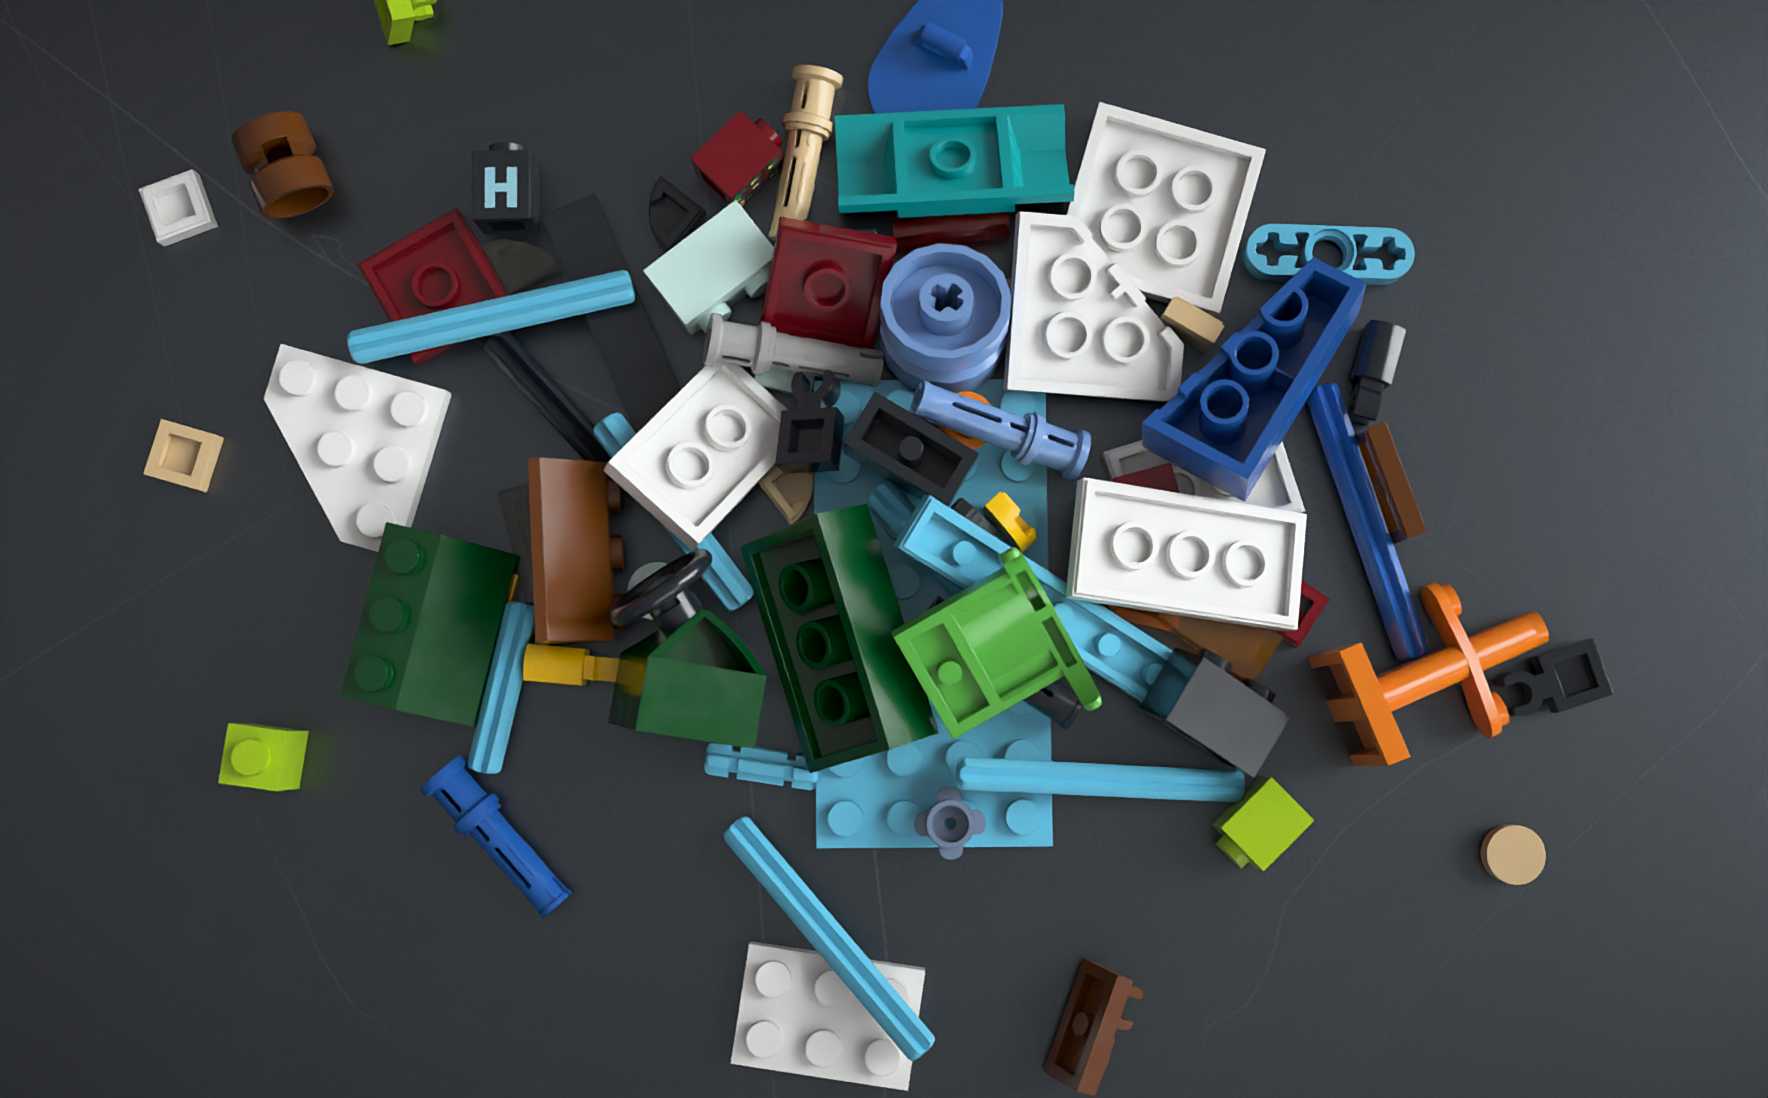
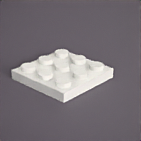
(1166, 203)

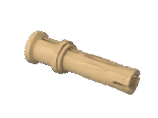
(807, 129)

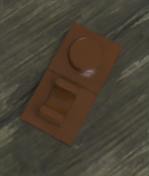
(1089, 1027)

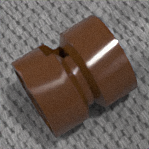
(279, 155)

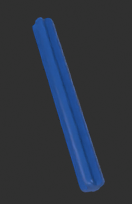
(1367, 522)

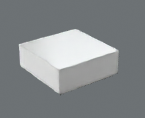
(178, 207)

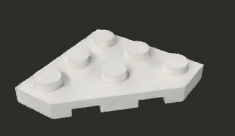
(1082, 320)
(357, 438)

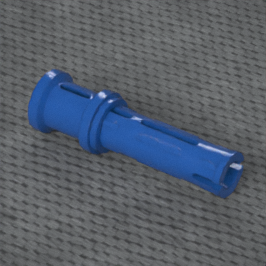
(478, 816)

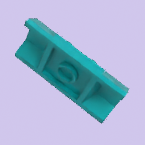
(952, 160)

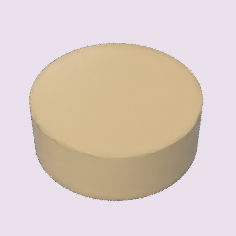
(1513, 854)

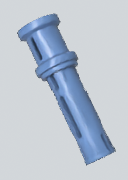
(1026, 436)

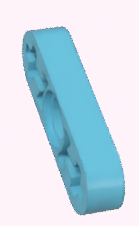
(1370, 238)

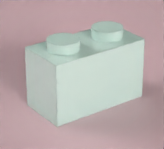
(713, 268)

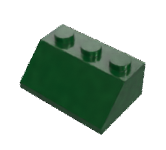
(429, 625)

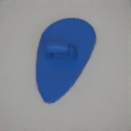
(937, 57)

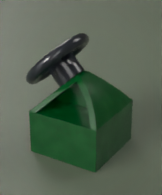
(690, 673)

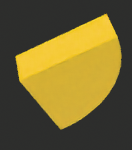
(1006, 518)

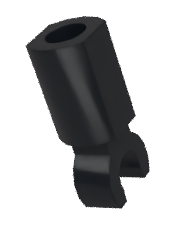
(1374, 369)

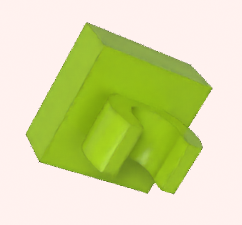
(399, 16)

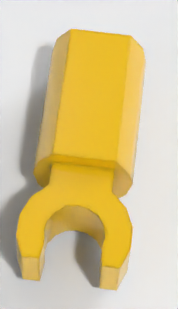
(566, 665)

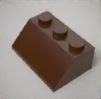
(573, 550)

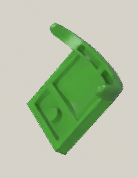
(992, 648)

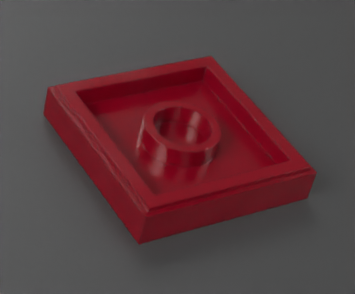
(432, 272)
(827, 282)

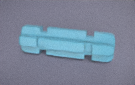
(759, 765)

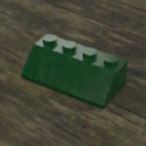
(831, 637)

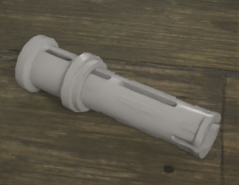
(766, 349)

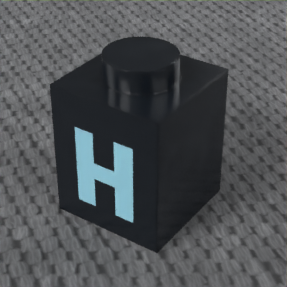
(506, 190)

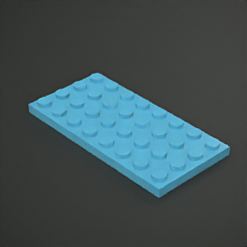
(879, 795)

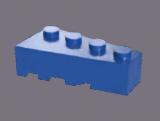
(1247, 397)

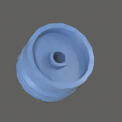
(944, 317)

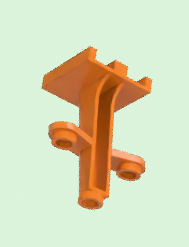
(1372, 698)

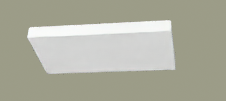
(1186, 555)

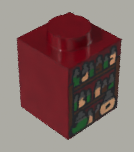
(739, 159)

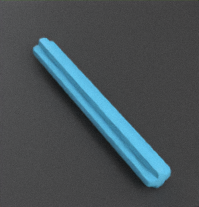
(491, 317)
(1099, 780)
(829, 938)

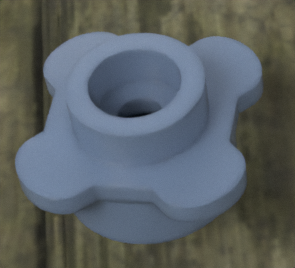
(948, 805)

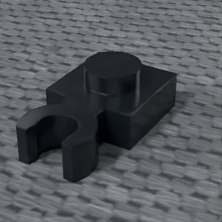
(814, 431)
(1562, 677)

